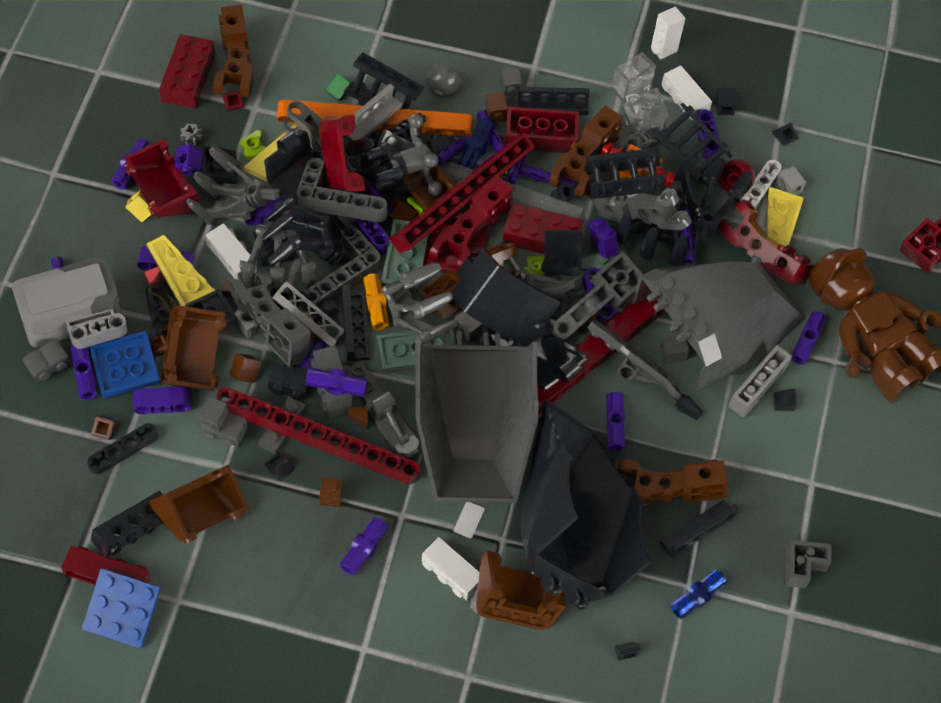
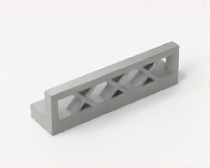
(374, 114)
(313, 327)

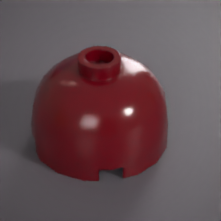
(732, 171)

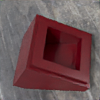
(232, 100)

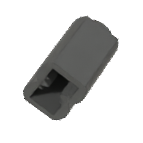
(46, 360)

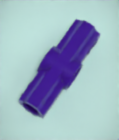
(121, 178)
(812, 330)
(84, 379)
(336, 382)
(615, 431)
(364, 546)

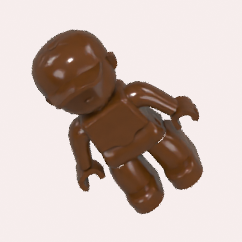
(876, 324)

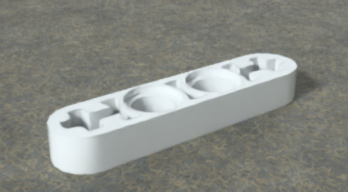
(760, 187)

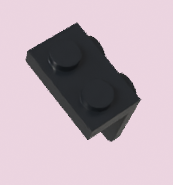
(562, 252)

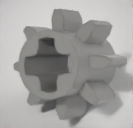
(191, 134)

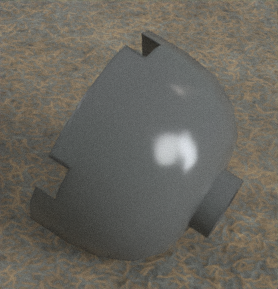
(442, 81)

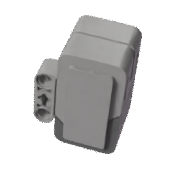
(71, 304)

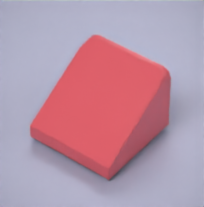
(153, 276)

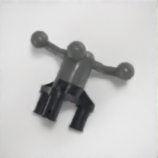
(406, 161)

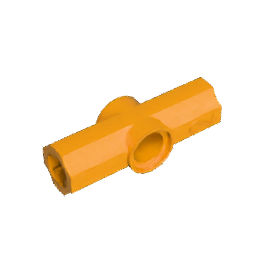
(376, 302)

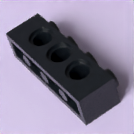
(121, 524)

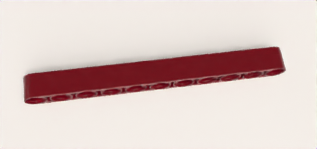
(323, 443)

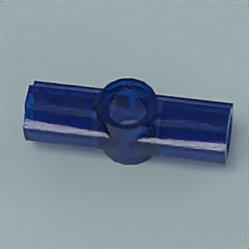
(476, 144)
(698, 594)

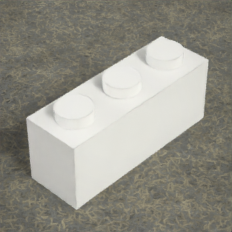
(667, 32)
(685, 90)
(228, 249)
(451, 568)

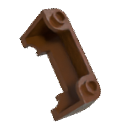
(192, 348)
(200, 504)
(515, 596)

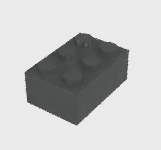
(334, 405)

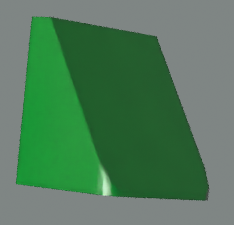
(337, 87)

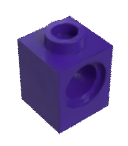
(188, 159)

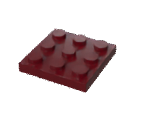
(449, 257)

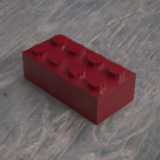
(187, 71)
(545, 128)
(528, 225)

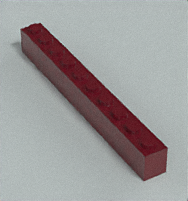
(461, 193)
(624, 325)

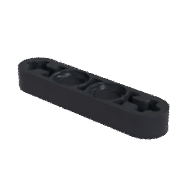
(120, 445)

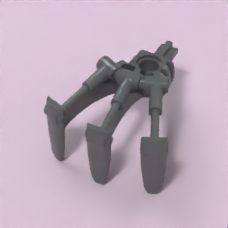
(253, 195)
(277, 274)
(407, 311)

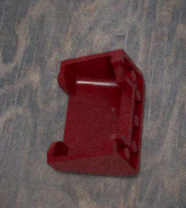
(336, 173)
(160, 180)

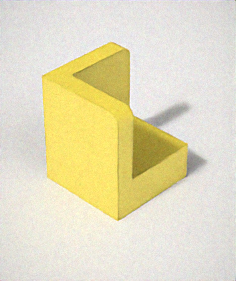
(138, 206)

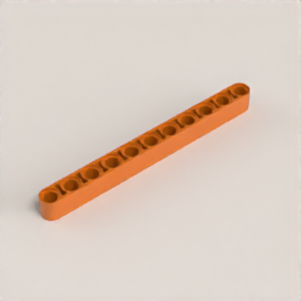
(436, 122)

